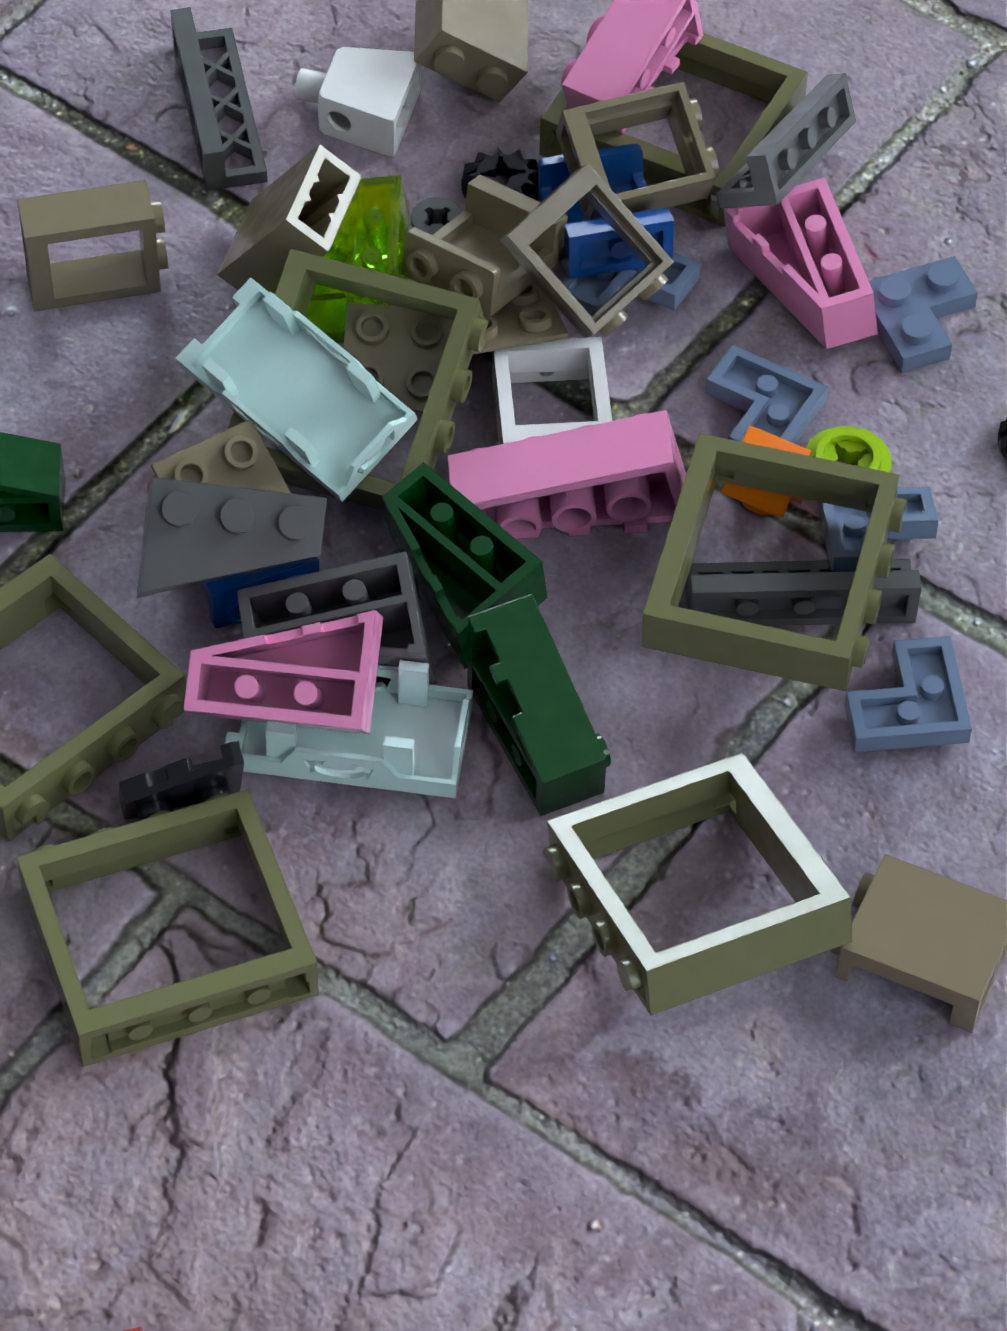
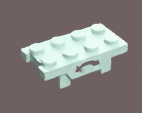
(299, 390)
(411, 744)

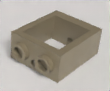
(685, 120)
(89, 215)
(644, 283)

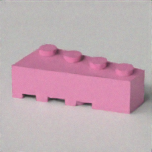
(577, 478)

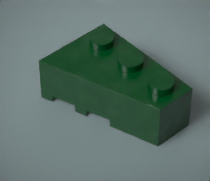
(31, 484)
(458, 553)
(534, 706)

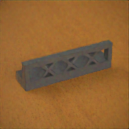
(208, 109)
(792, 146)
(795, 592)

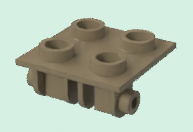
(524, 321)
(397, 348)
(227, 459)

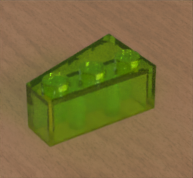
(367, 238)

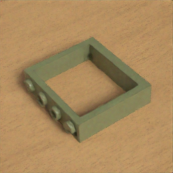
(722, 64)
(452, 377)
(751, 644)
(116, 734)
(730, 955)
(189, 1004)

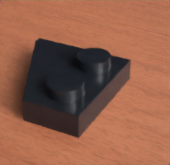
(182, 784)

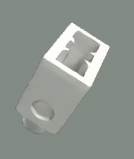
(364, 96)

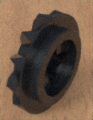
(519, 171)

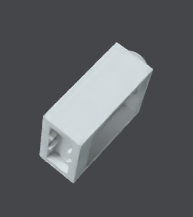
(548, 361)

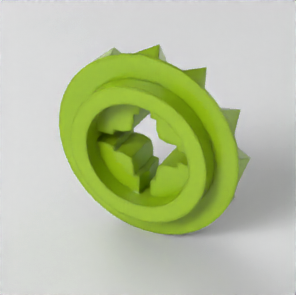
(851, 446)

